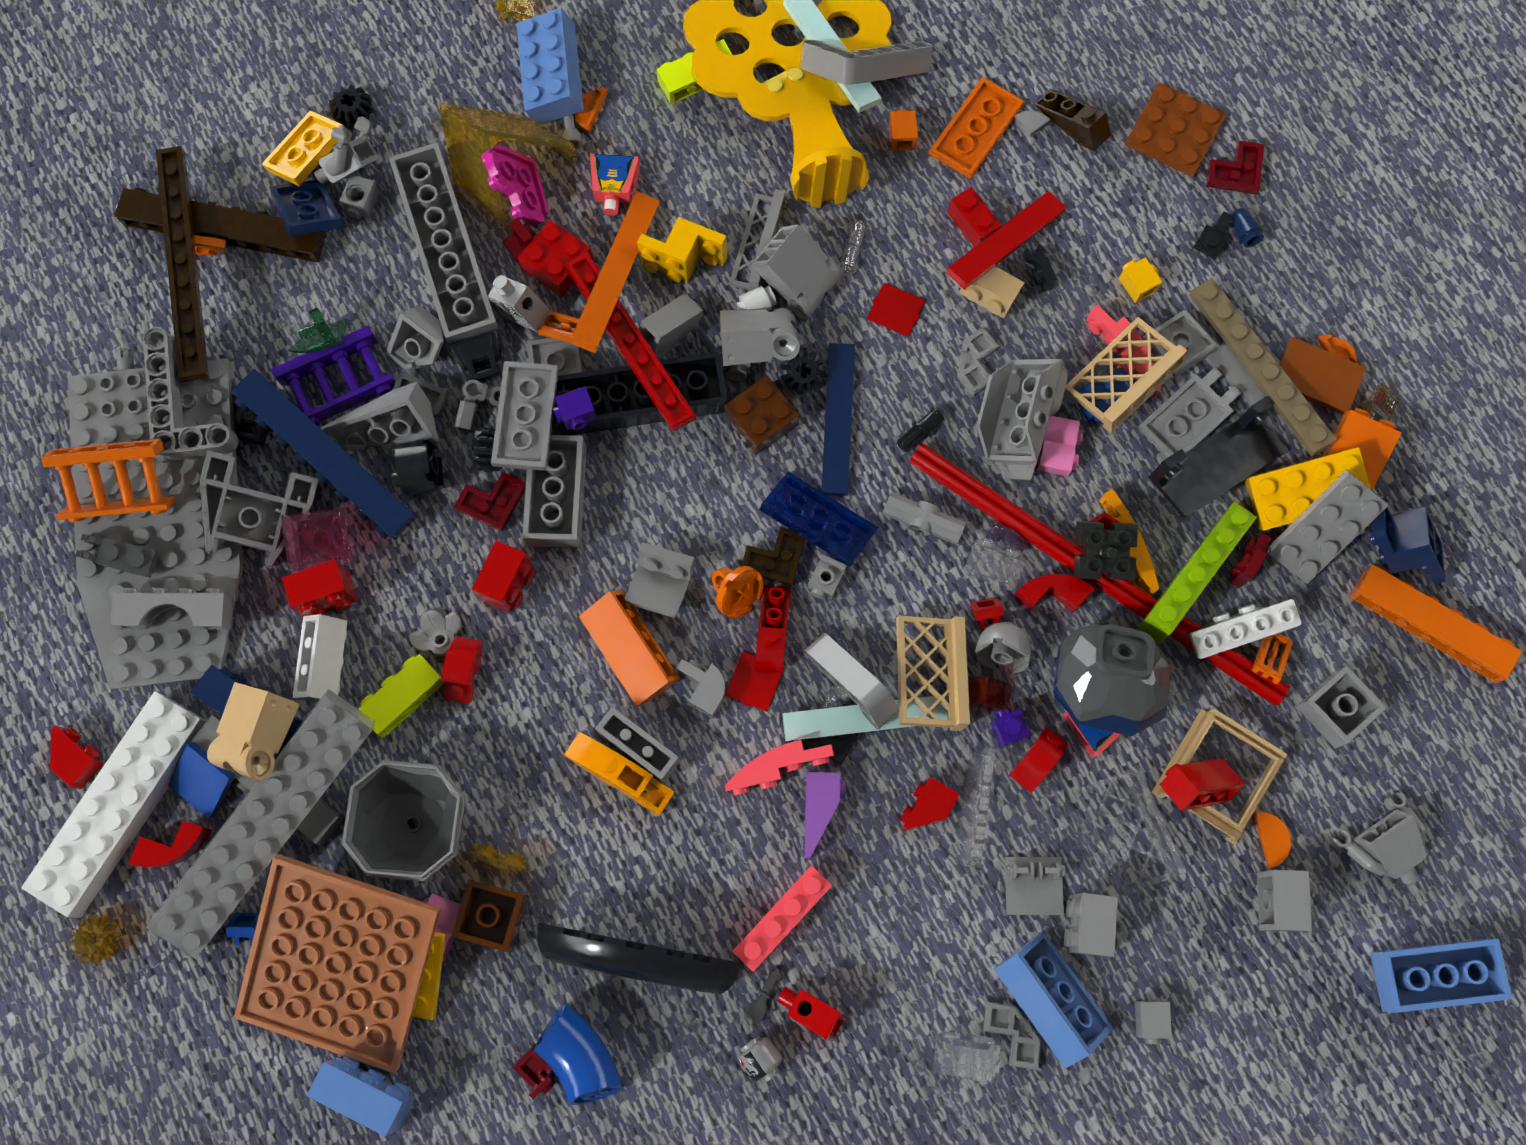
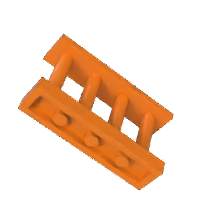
(118, 455)

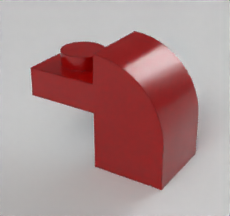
(459, 669)
(1039, 760)

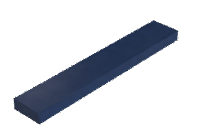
(838, 419)

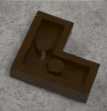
(780, 564)

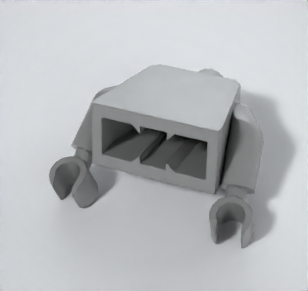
(347, 156)
(1390, 845)

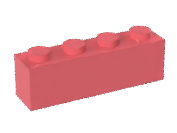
(782, 918)

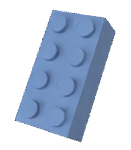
(549, 66)
(1440, 975)

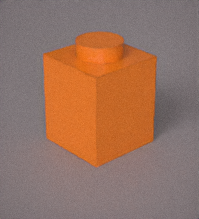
(903, 130)

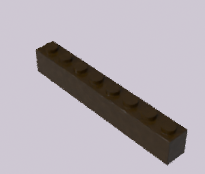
(235, 225)

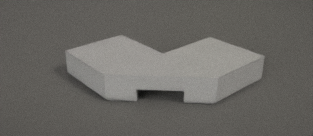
(973, 350)
(1025, 1042)

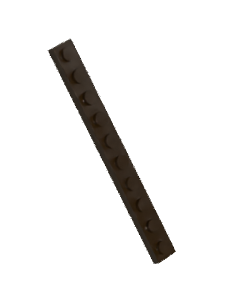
(182, 265)

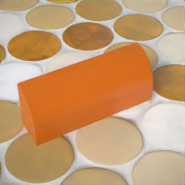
(629, 647)

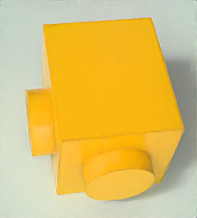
(1140, 279)

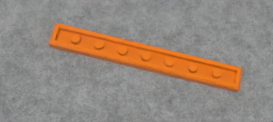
(614, 273)

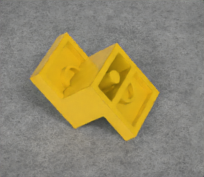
(682, 250)

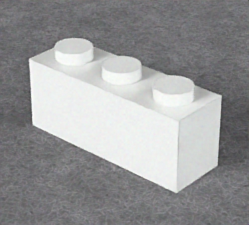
(319, 657)

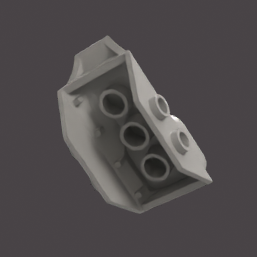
(1018, 411)

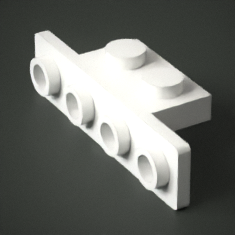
(1244, 627)

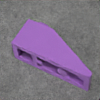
(822, 799)

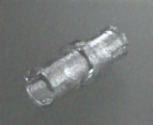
(853, 246)

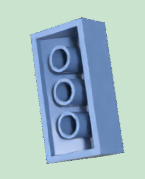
(1054, 1000)

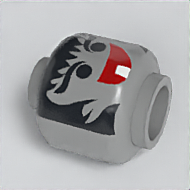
(760, 1059)

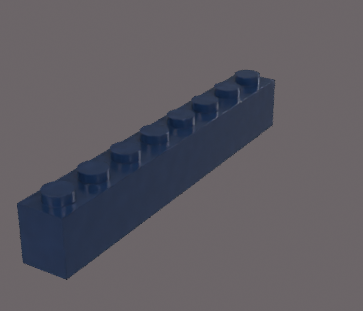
(323, 454)

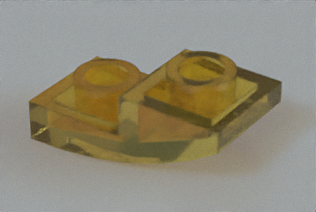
(512, 862)

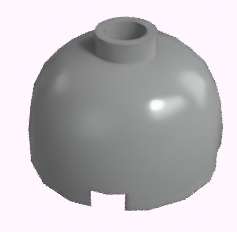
(1009, 645)

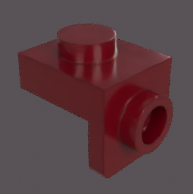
(519, 239)
(535, 1072)

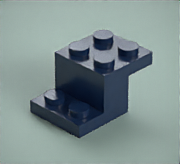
(1409, 542)

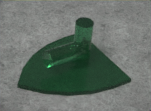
(319, 335)

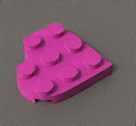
(519, 180)

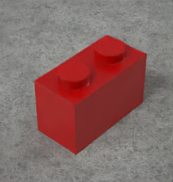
(972, 216)

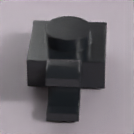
(1213, 239)
(1043, 272)

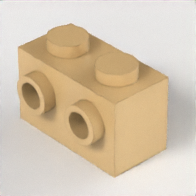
(994, 291)

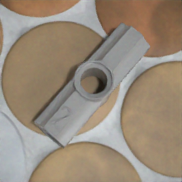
(924, 517)

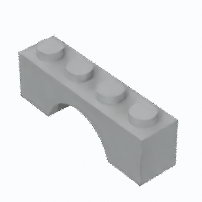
(138, 609)

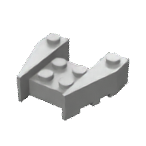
(247, 514)

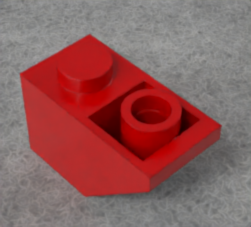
(72, 761)
(932, 805)

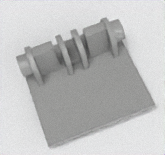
(1034, 885)

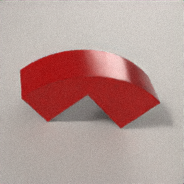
(1065, 588)
(159, 855)

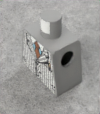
(511, 297)

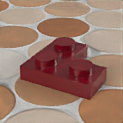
(1243, 174)
(494, 508)
(1250, 563)

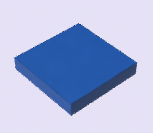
(200, 781)

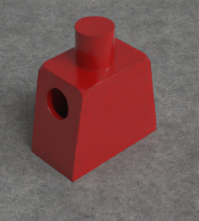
(823, 1018)

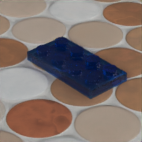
(818, 518)

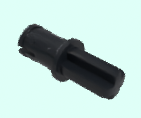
(920, 430)

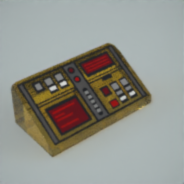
(1381, 403)

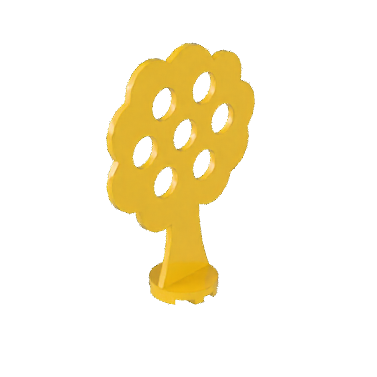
(822, 158)

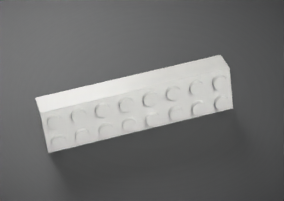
(113, 808)

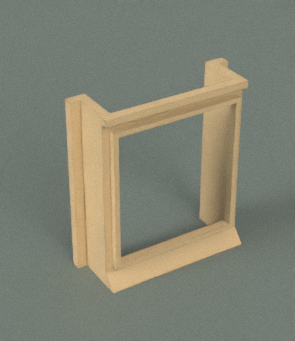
(1188, 748)

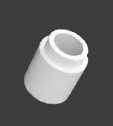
(757, 299)

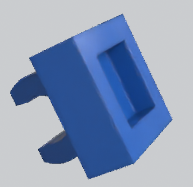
(242, 926)

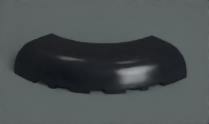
(636, 960)

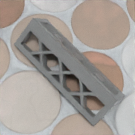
(770, 228)

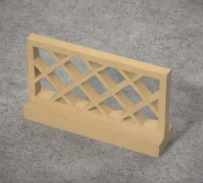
(1145, 383)
(955, 668)

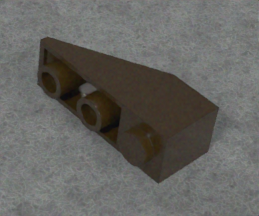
(1079, 120)

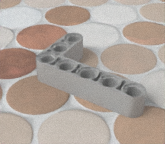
(865, 64)
(172, 405)

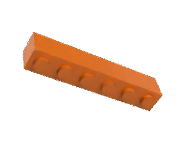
(1436, 623)

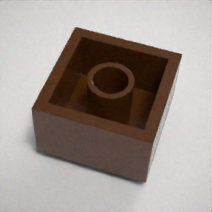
(761, 414)
(490, 916)

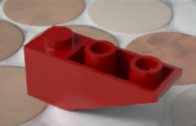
(772, 628)

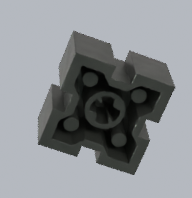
(1105, 550)

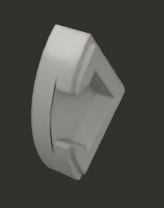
(1031, 121)

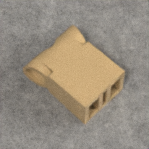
(251, 731)

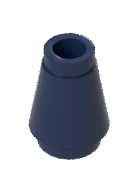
(1246, 228)

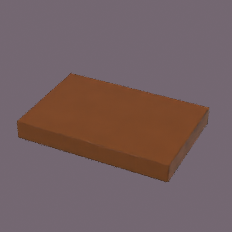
(1322, 375)

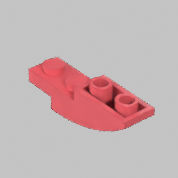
(1101, 323)
(766, 767)

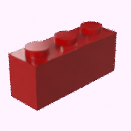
(1201, 784)

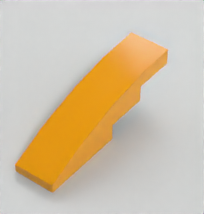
(1145, 571)

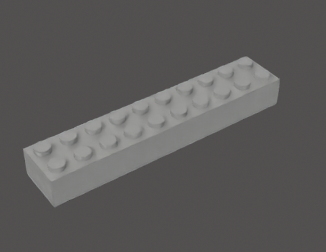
(261, 824)

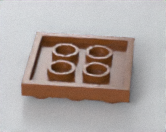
(1175, 129)

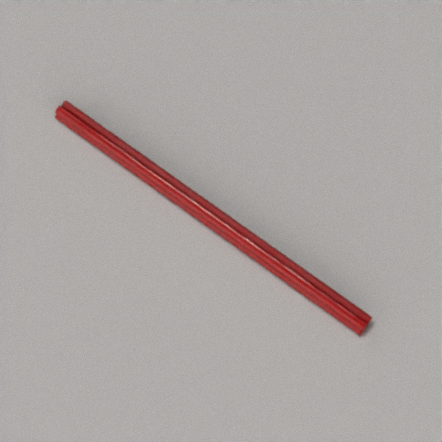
(1064, 552)

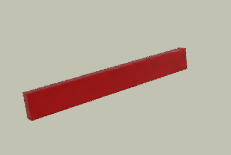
(636, 350)

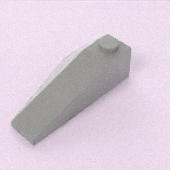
(386, 421)

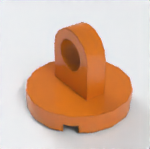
(737, 590)

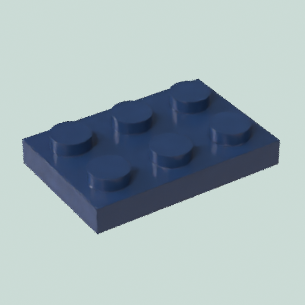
(305, 207)

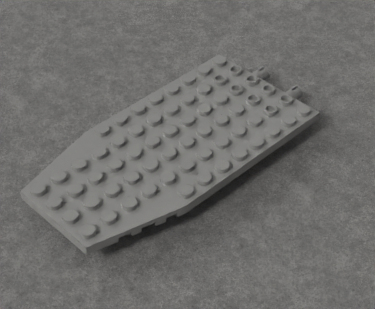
(115, 410)

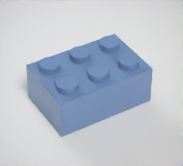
(362, 1095)

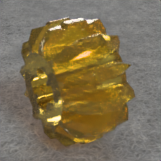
(105, 939)

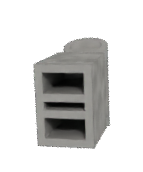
(797, 270)
(758, 336)

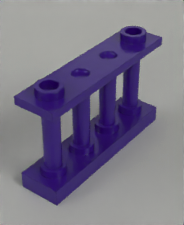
(315, 363)

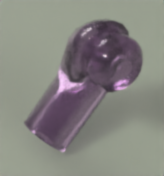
(1010, 535)

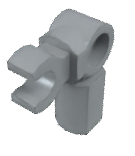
(472, 391)

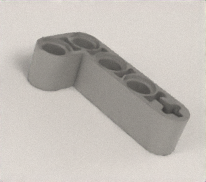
(853, 680)

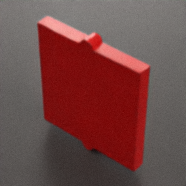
(895, 309)
(753, 685)

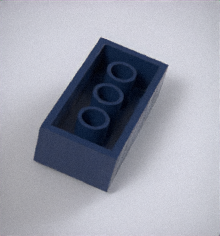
(215, 690)

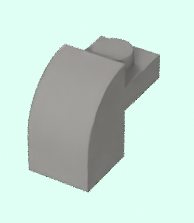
(710, 689)

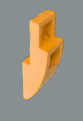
(619, 772)

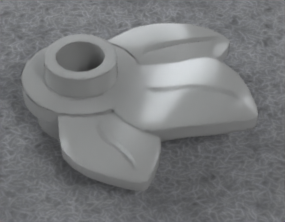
(433, 629)

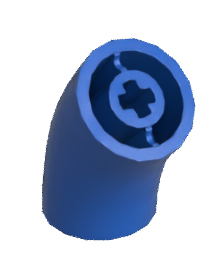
(578, 1058)

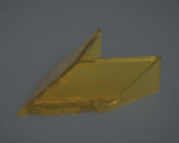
(475, 131)

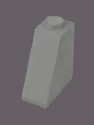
(670, 324)

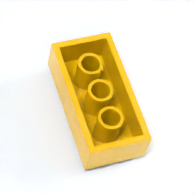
(1287, 492)

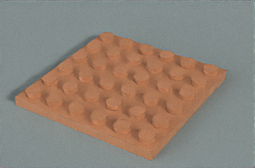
(336, 963)

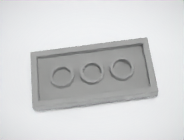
(525, 415)
(1327, 526)

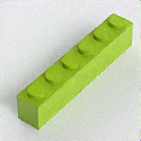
(1197, 573)

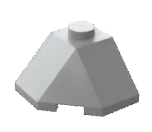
(415, 339)

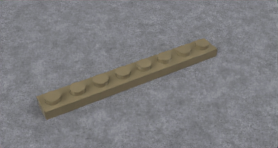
(1262, 367)

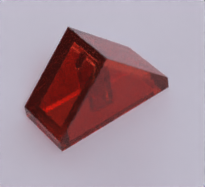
(989, 693)

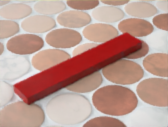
(1005, 240)

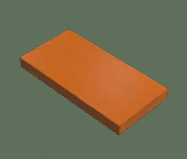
(976, 127)

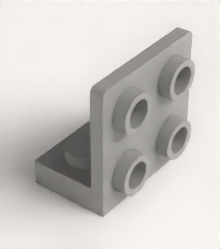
(660, 580)

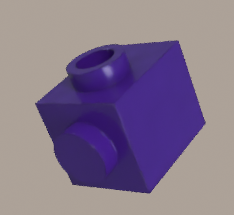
(574, 409)
(1009, 727)

